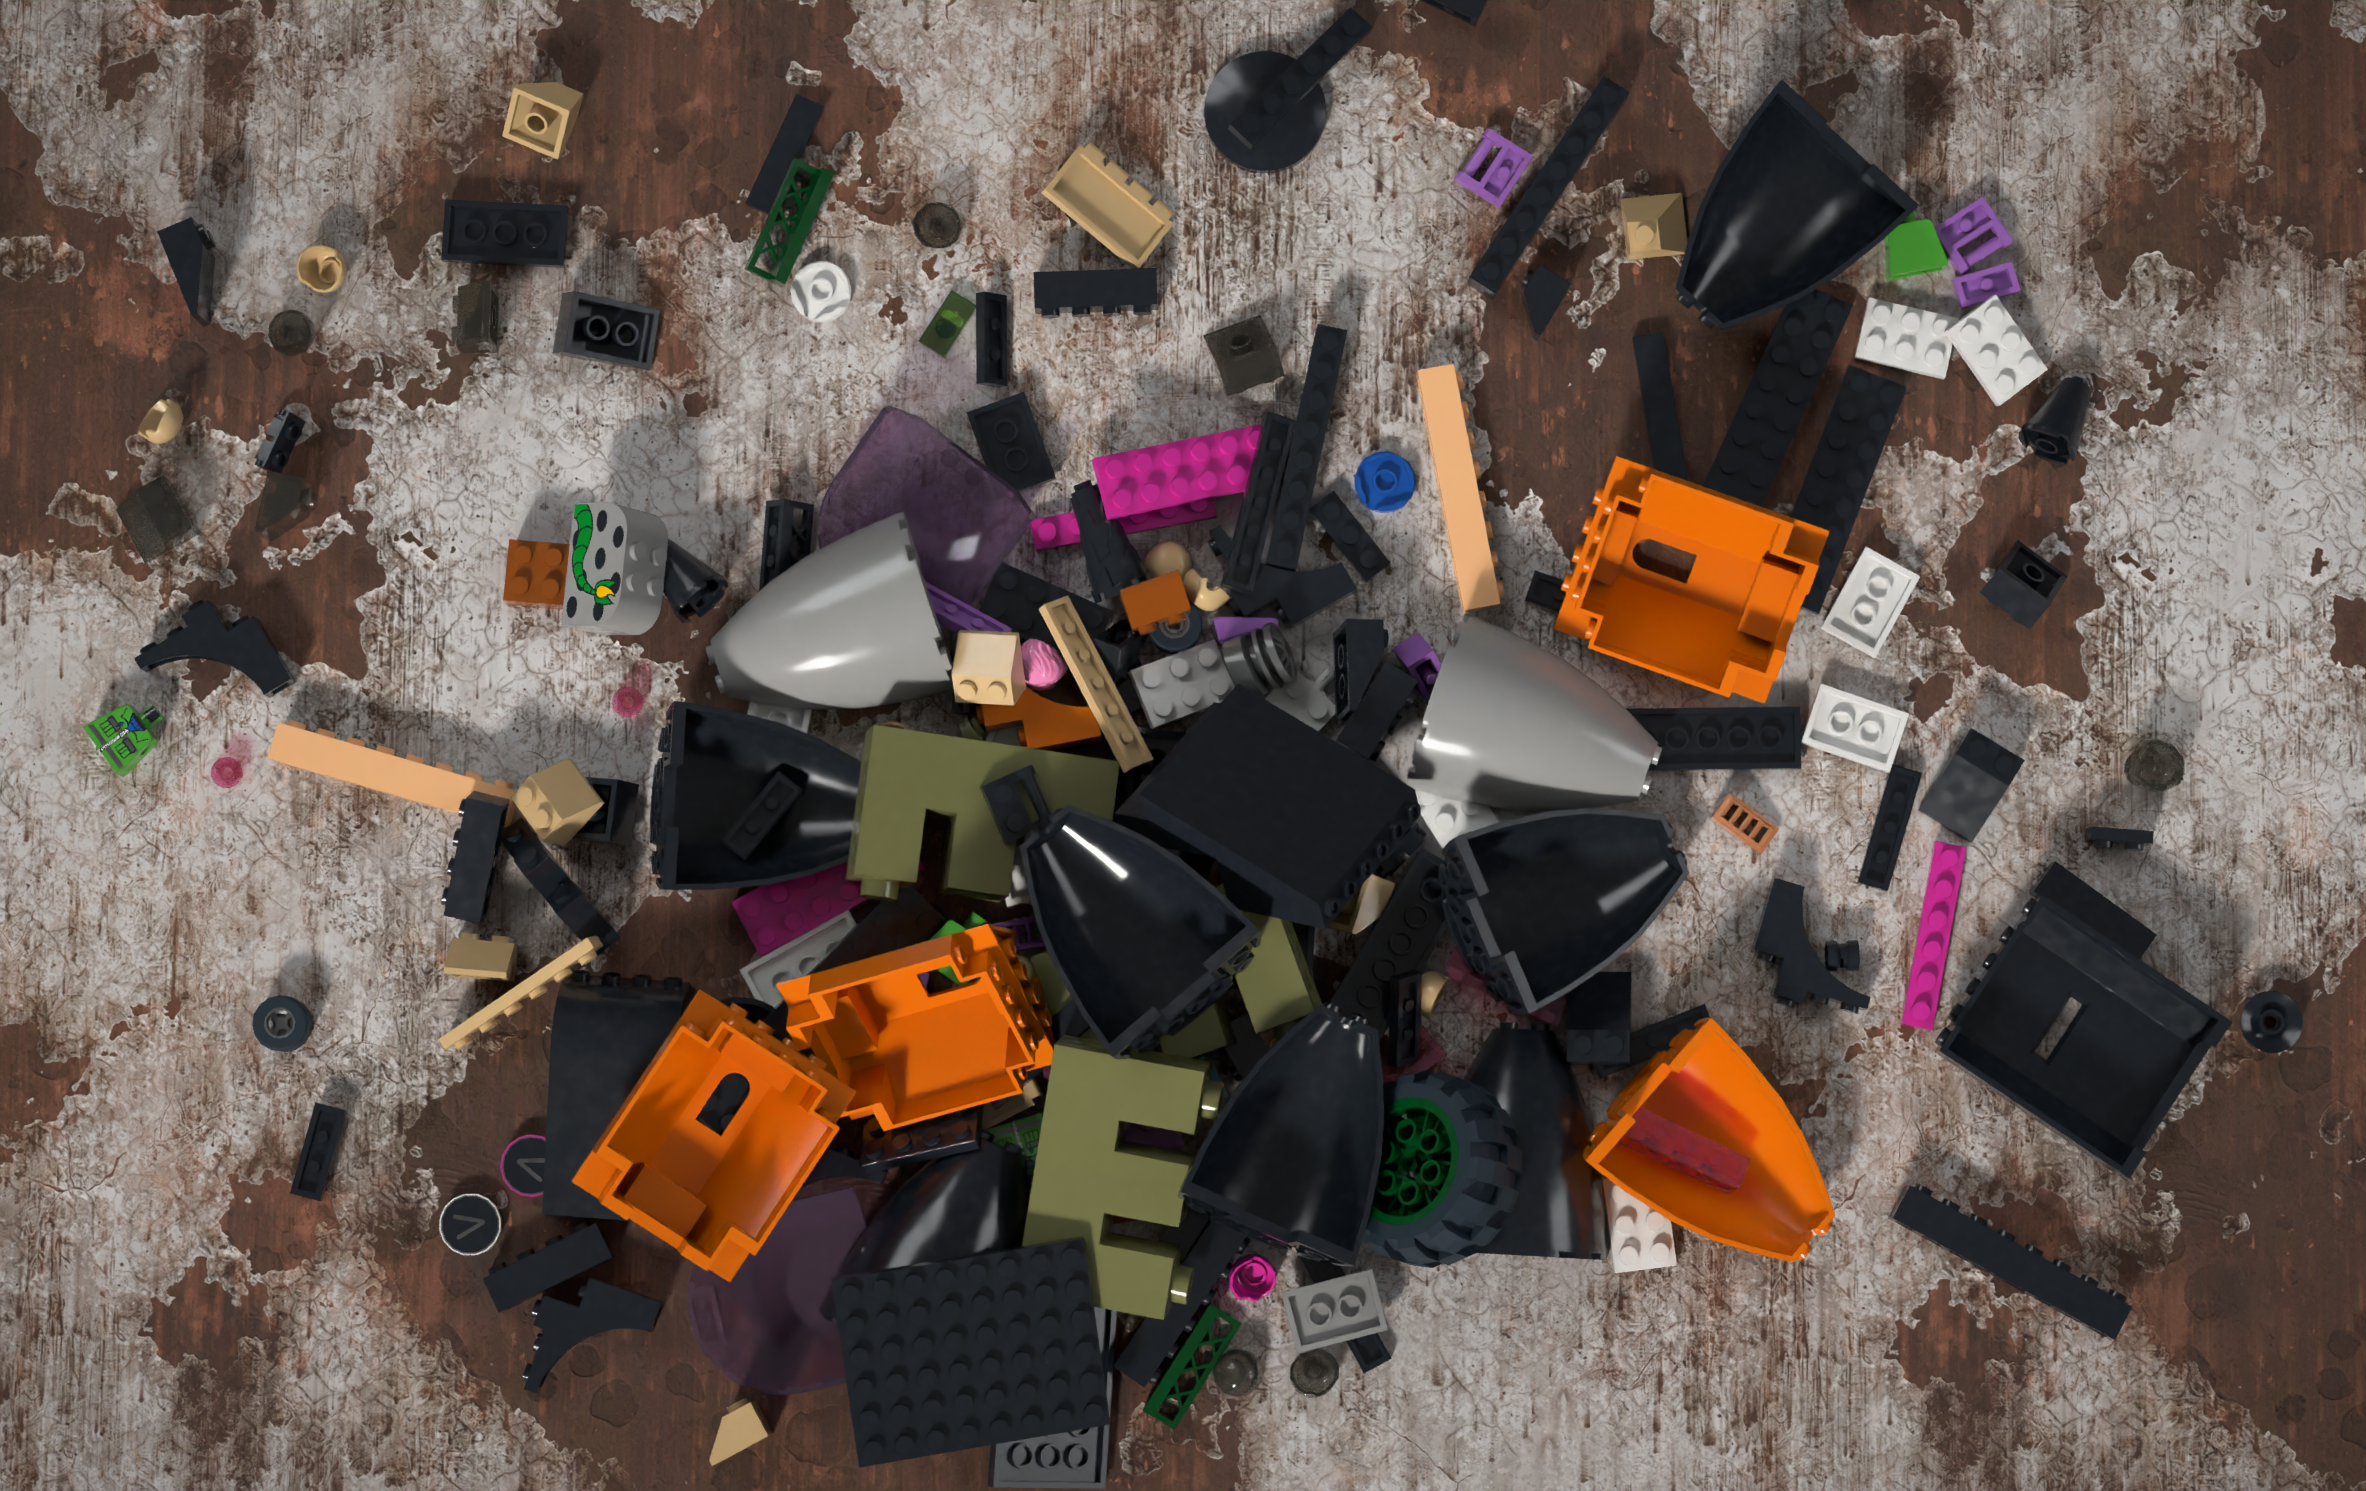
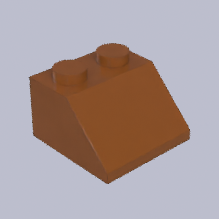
(1155, 602)

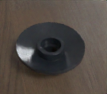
(2286, 1017)

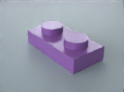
(1980, 285)

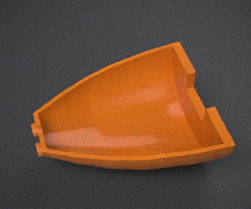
(1723, 1096)

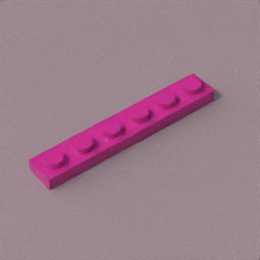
(1063, 528)
(1933, 935)

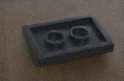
(1011, 442)

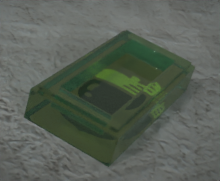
(948, 324)

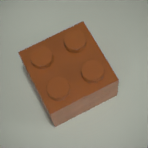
(536, 574)

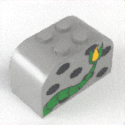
(614, 569)

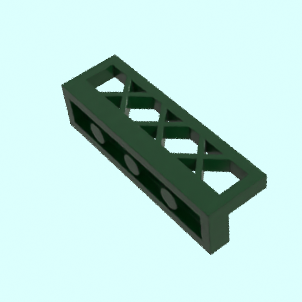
(800, 224)
(1181, 1360)

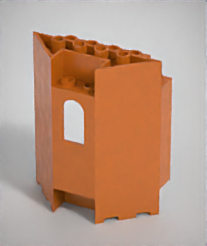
(1733, 613)
(918, 1050)
(707, 1190)

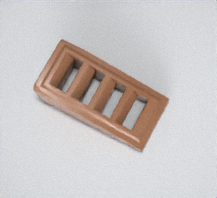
(1751, 814)

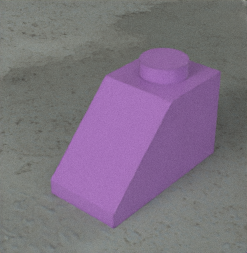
(1419, 662)

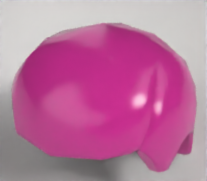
(1252, 1277)

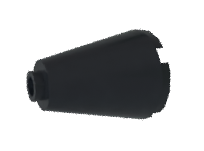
(2058, 422)
(690, 584)

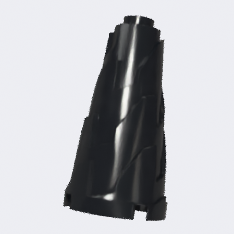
(1109, 555)

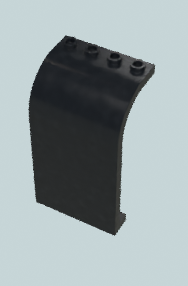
(599, 1049)

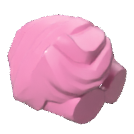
(1042, 665)

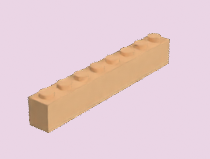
(1458, 488)
(380, 769)

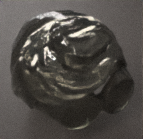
(2155, 766)

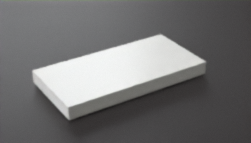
(794, 958)

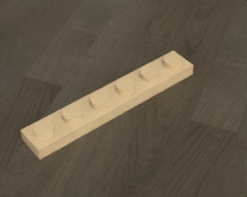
(1096, 684)
(531, 987)

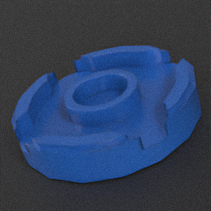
(1384, 482)

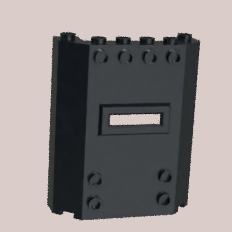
(2116, 1059)

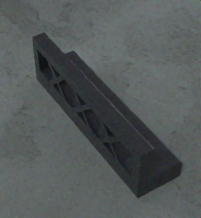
(778, 535)

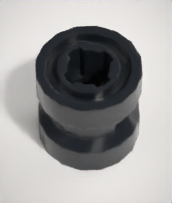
(1842, 955)

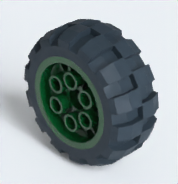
(1425, 1123)

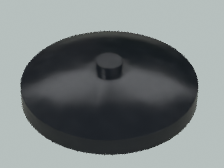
(1236, 89)

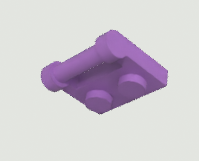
(1502, 173)
(1967, 226)

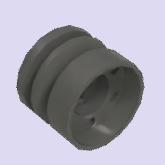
(1265, 659)

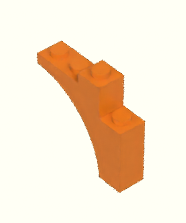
(1045, 722)

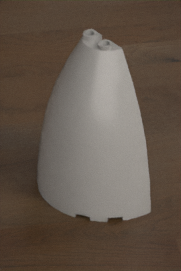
(839, 629)
(1526, 730)

